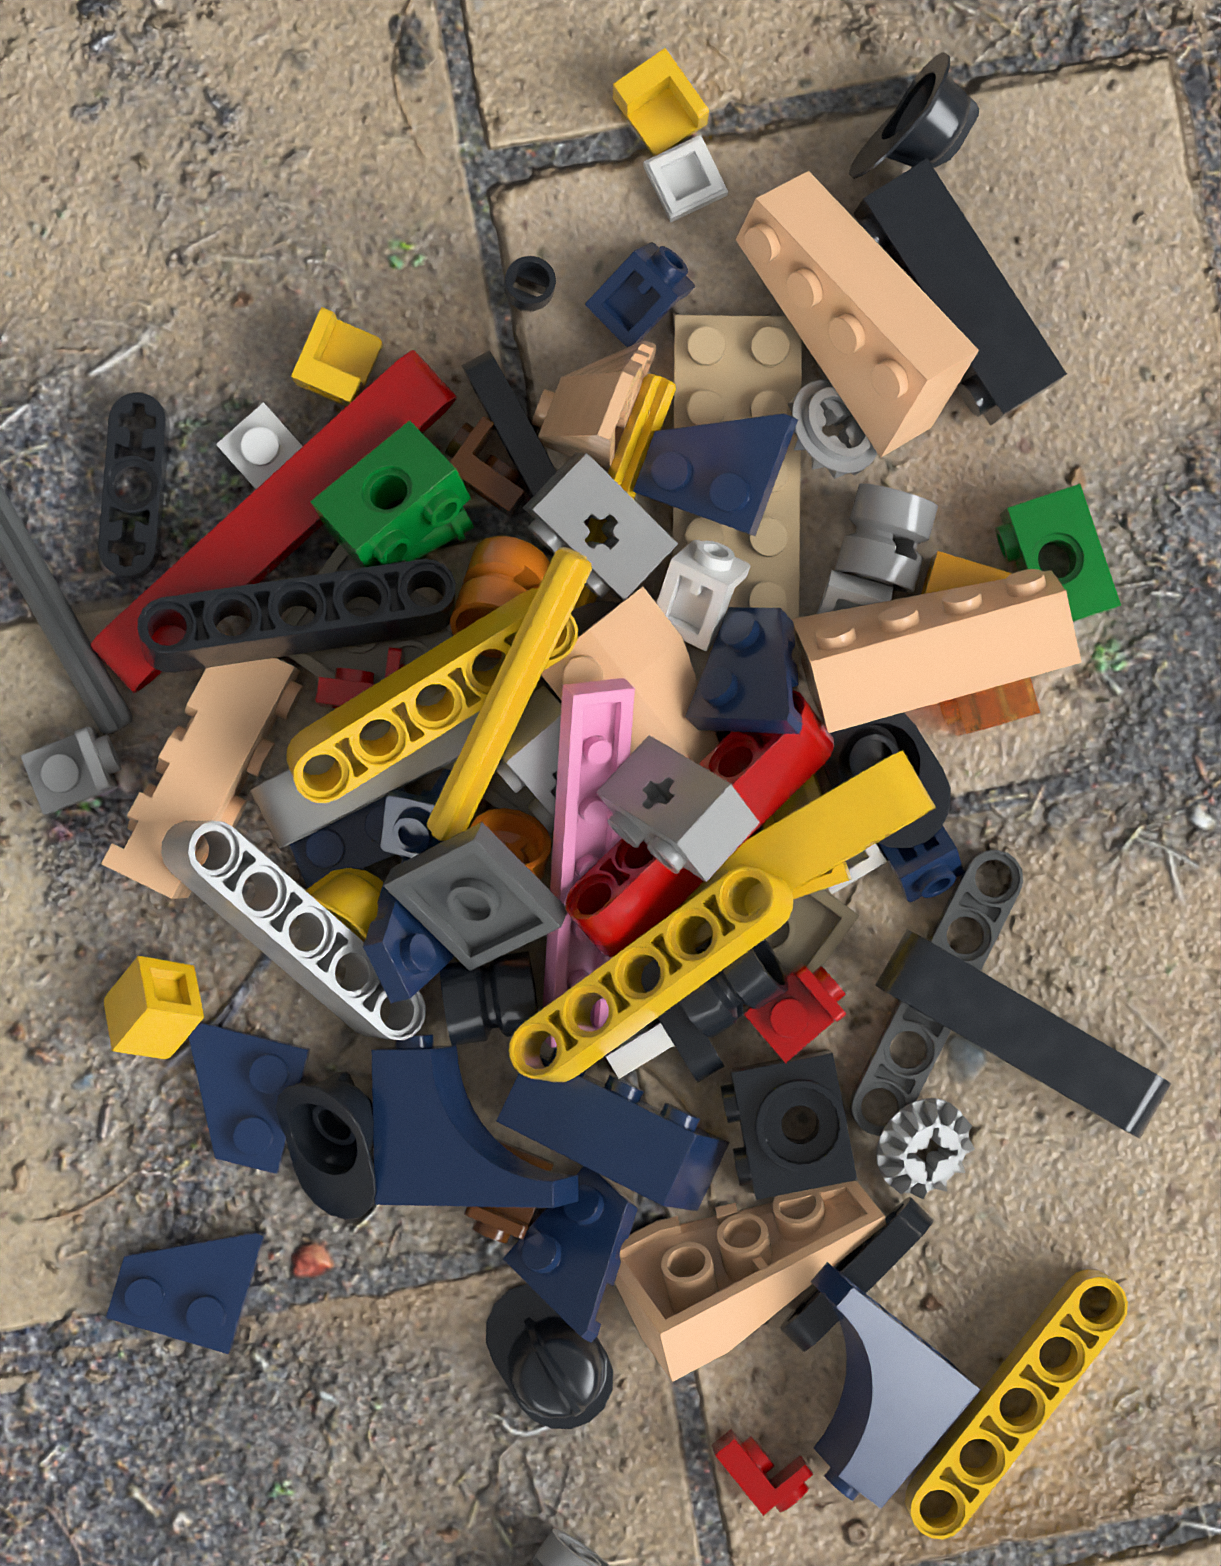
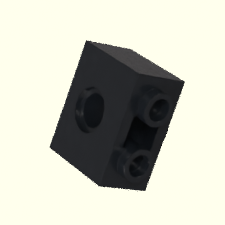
(769, 1158)

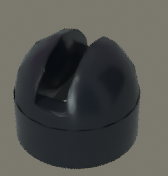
(534, 275)

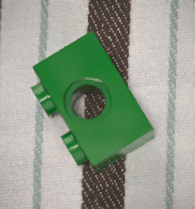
(397, 469)
(1066, 522)

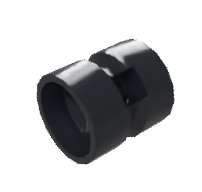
(749, 980)
(488, 997)

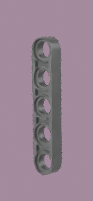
(991, 916)

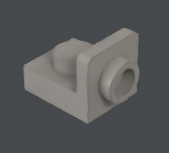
(72, 769)

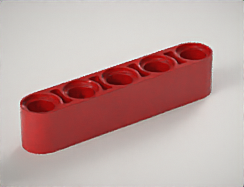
(635, 892)

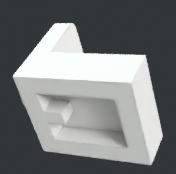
(700, 590)

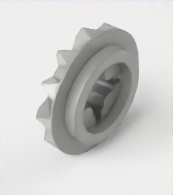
(821, 405)
(911, 1131)

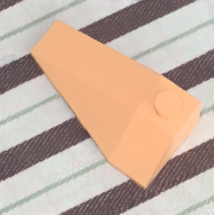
(594, 404)
(650, 653)

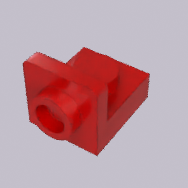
(352, 682)
(799, 1013)
(749, 1468)

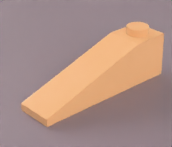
(721, 1277)

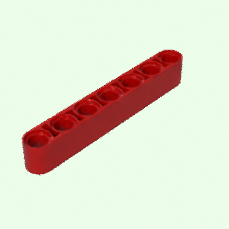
(279, 512)

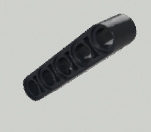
(267, 601)
(1023, 1033)

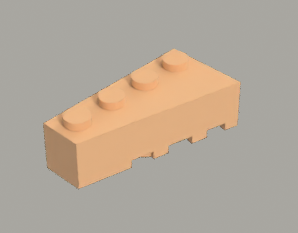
(856, 311)
(934, 646)
(207, 765)

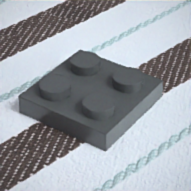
(476, 896)

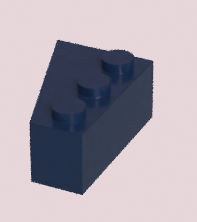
(618, 1135)

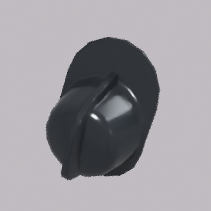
(925, 125)
(870, 743)
(331, 1143)
(546, 1363)

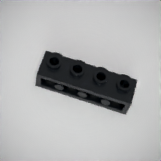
(943, 255)

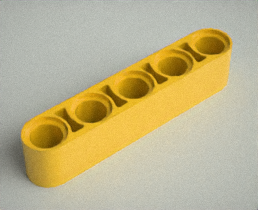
(395, 701)
(828, 831)
(621, 976)
(1007, 1434)

